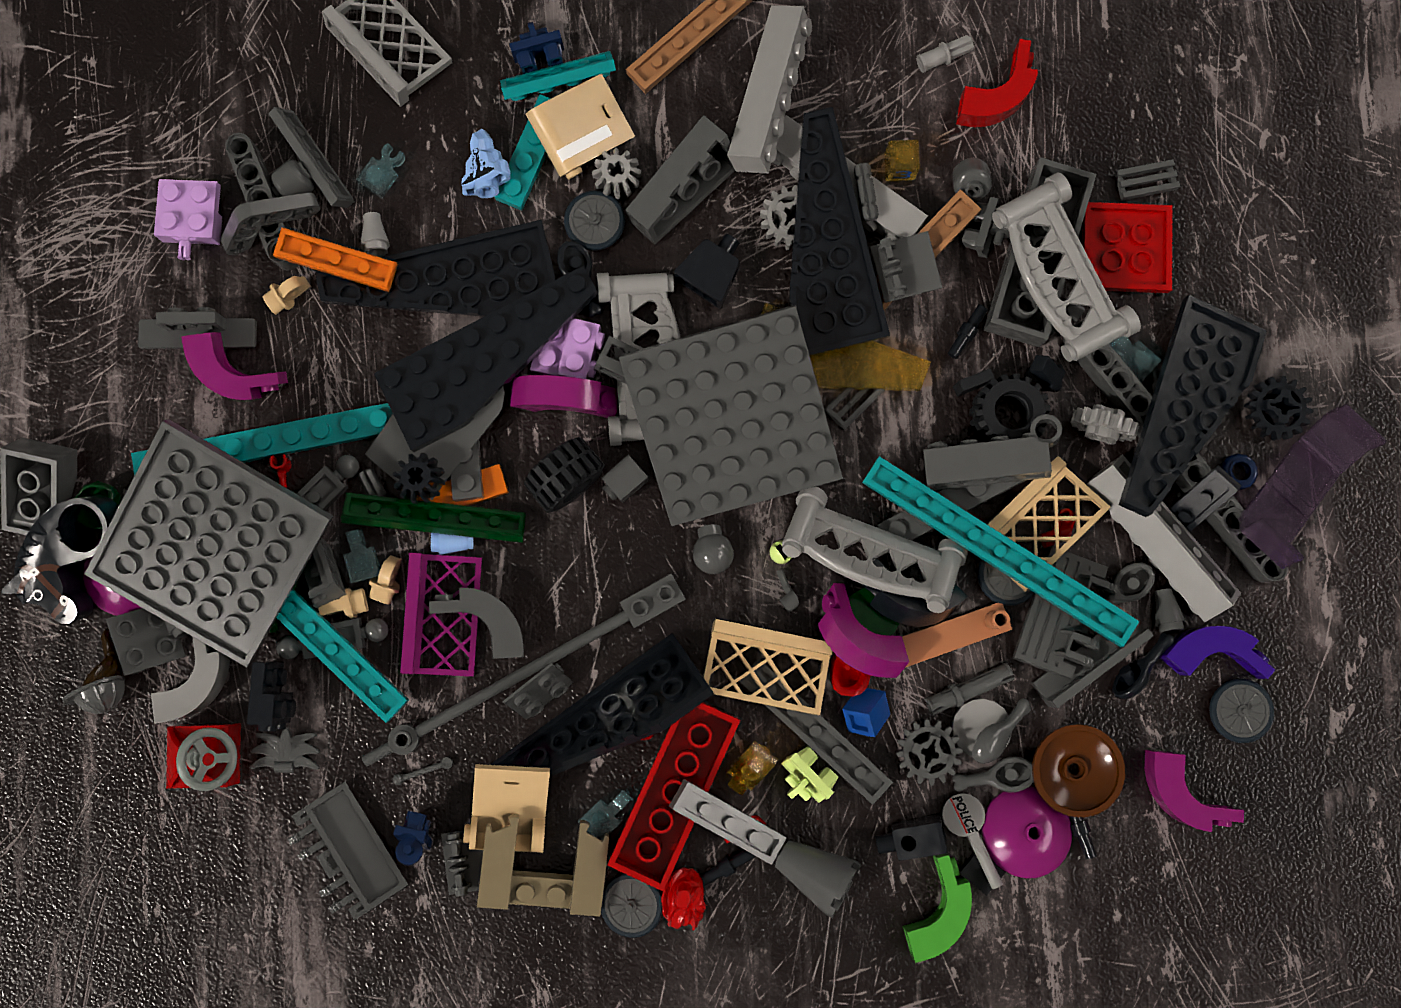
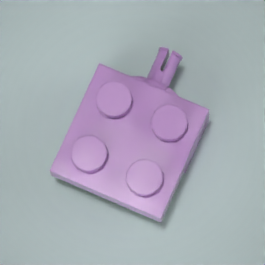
(188, 214)

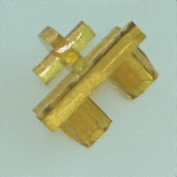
(751, 768)

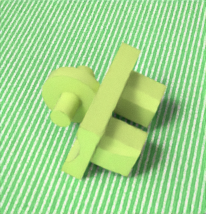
(805, 780)

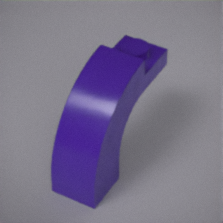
(1200, 642)

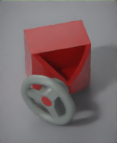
(203, 756)

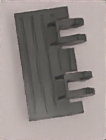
(1049, 630)
(351, 849)

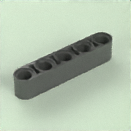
(255, 189)

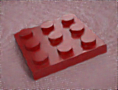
(1130, 245)

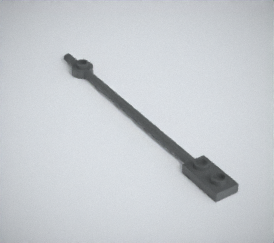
(637, 609)

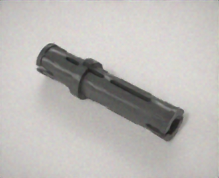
(957, 694)

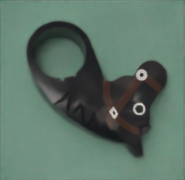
(48, 559)

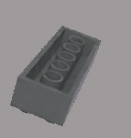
(1013, 308)

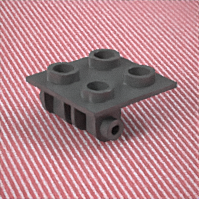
(906, 266)
(142, 641)
(538, 691)
(461, 864)

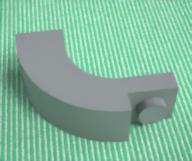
(198, 691)

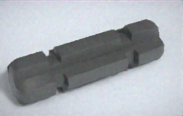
(866, 192)

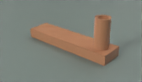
(956, 633)

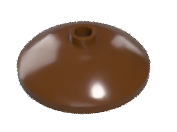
(1098, 773)

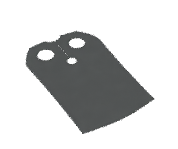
(449, 451)

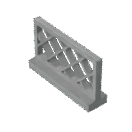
(372, 60)

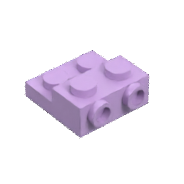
(571, 351)

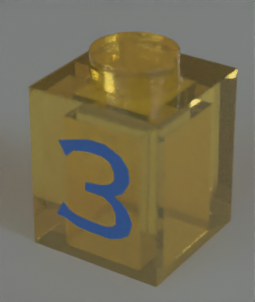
(902, 160)

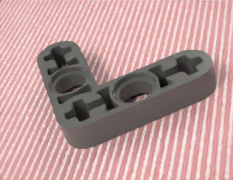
(250, 216)

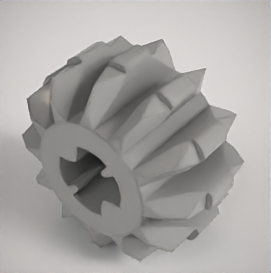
(614, 164)

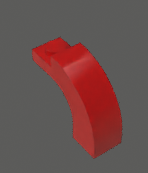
(990, 106)

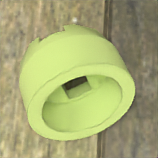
(776, 555)

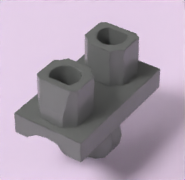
(982, 239)

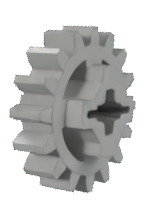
(780, 212)
(1104, 424)

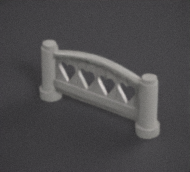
(1044, 208)
(626, 296)
(937, 566)

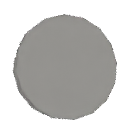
(973, 719)

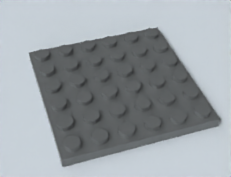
(731, 415)
(207, 543)

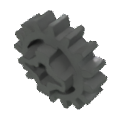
(942, 756)

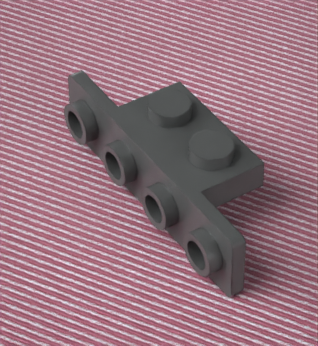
(169, 326)

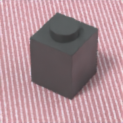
(624, 480)

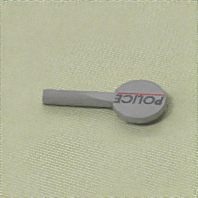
(965, 817)

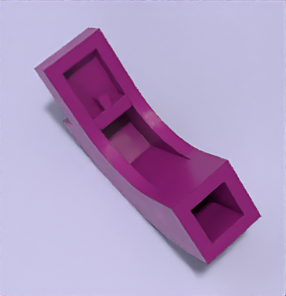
(209, 364)
(564, 393)
(855, 644)
(1167, 785)

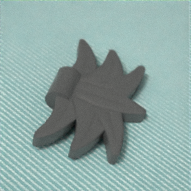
(285, 752)

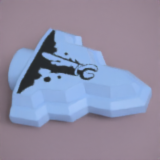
(484, 168)

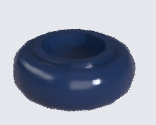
(1249, 465)

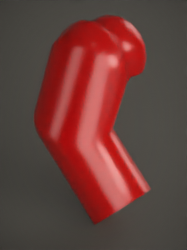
(1065, 527)

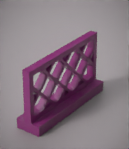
(414, 615)

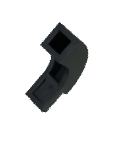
(911, 610)

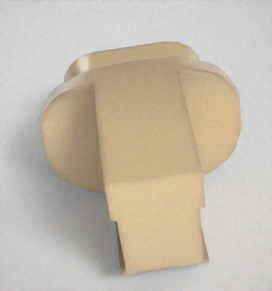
(283, 295)
(384, 585)
(351, 604)

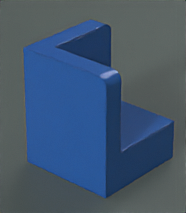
(867, 712)

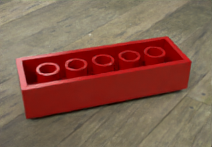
(653, 830)

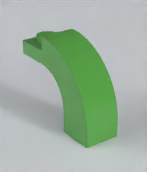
(945, 926)

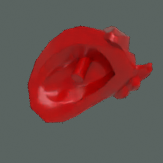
(846, 679)
(683, 899)

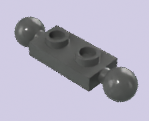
(328, 485)
(352, 630)

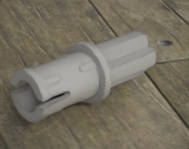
(944, 53)

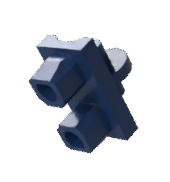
(535, 45)
(412, 838)

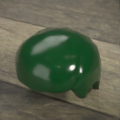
(87, 516)

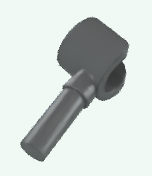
(1074, 311)
(790, 600)

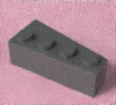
(682, 181)

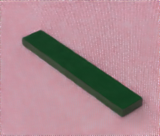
(433, 517)

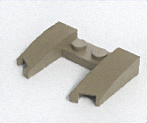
(577, 892)

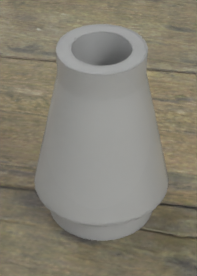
(374, 239)

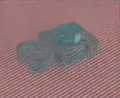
(379, 174)

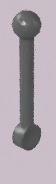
(445, 763)

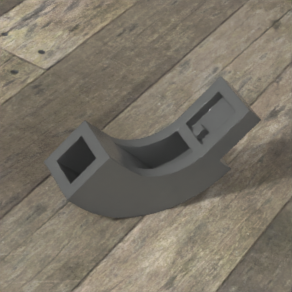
(502, 624)

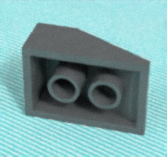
(34, 480)

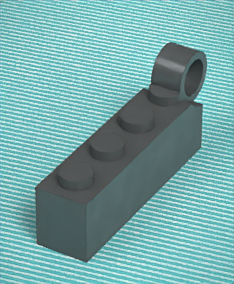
(992, 461)

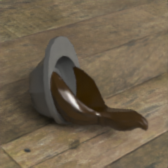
(103, 685)

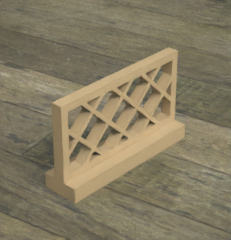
(1037, 492)
(772, 641)

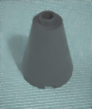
(817, 874)

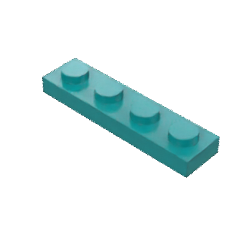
(567, 73)
(523, 166)

